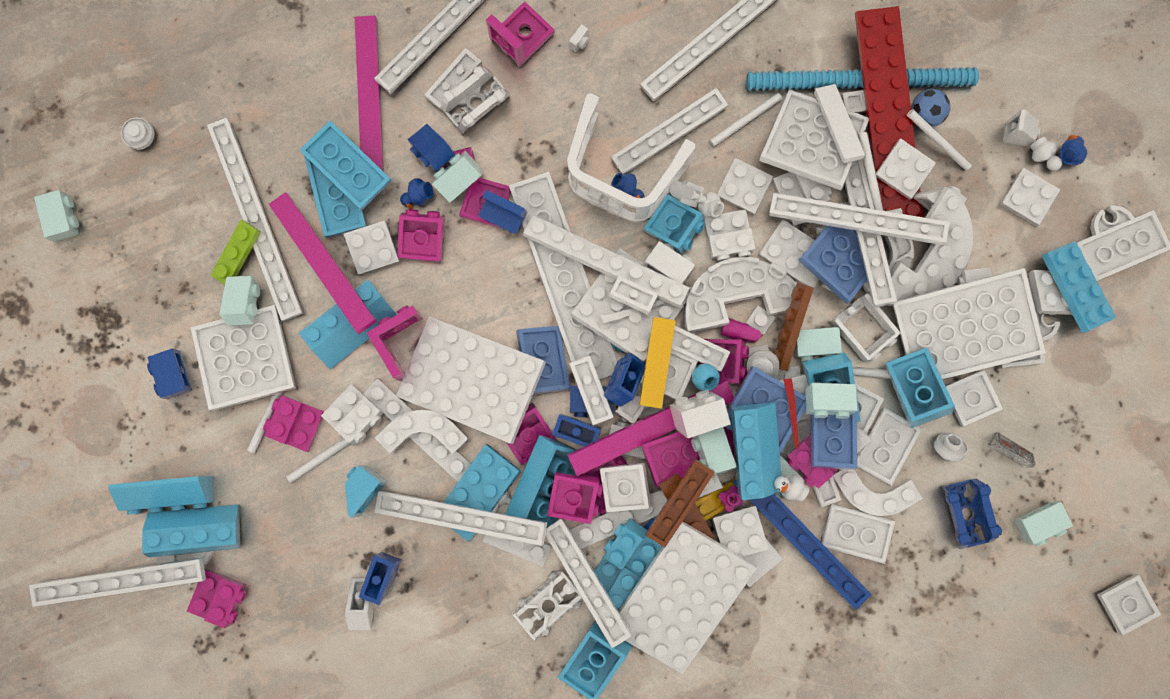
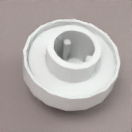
(137, 133)
(764, 361)
(950, 446)

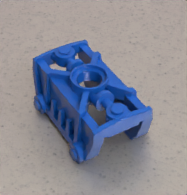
(981, 513)

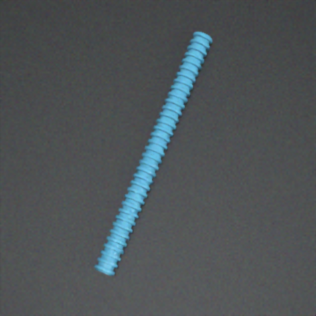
(854, 79)

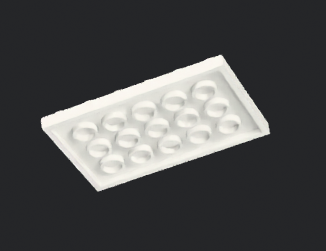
(972, 323)
(471, 379)
(684, 596)

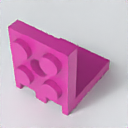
(508, 35)
(388, 328)

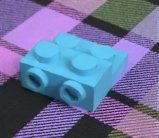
(675, 224)
(631, 548)
(616, 582)

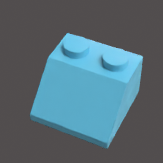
(361, 489)

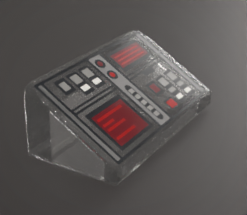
(1012, 450)

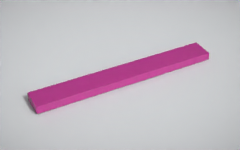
(368, 89)
(322, 263)
(632, 436)

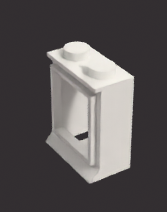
(887, 339)

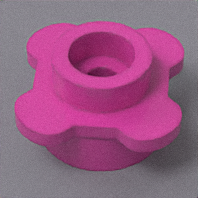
(725, 499)

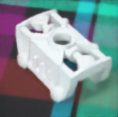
(466, 92)
(544, 593)

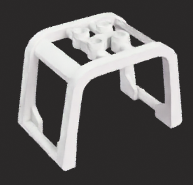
(606, 196)

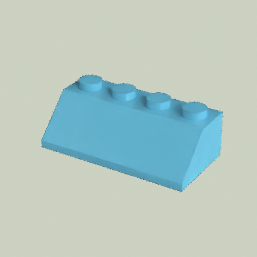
(332, 334)
(755, 449)
(535, 487)
(162, 494)
(191, 531)

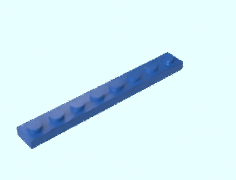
(812, 549)

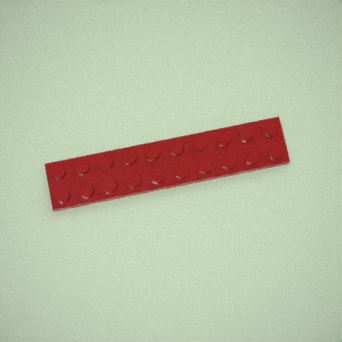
(886, 94)

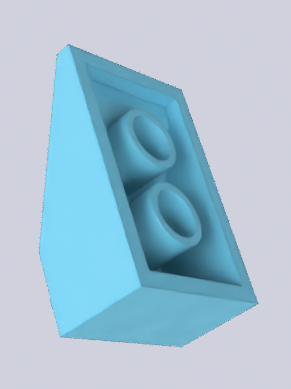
(830, 369)
(919, 388)
(593, 663)

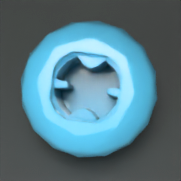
(705, 377)

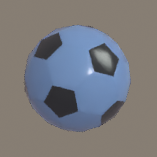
(932, 106)

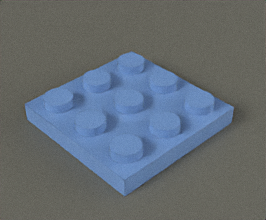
(837, 261)
(763, 388)

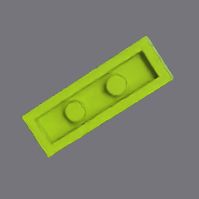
(235, 251)

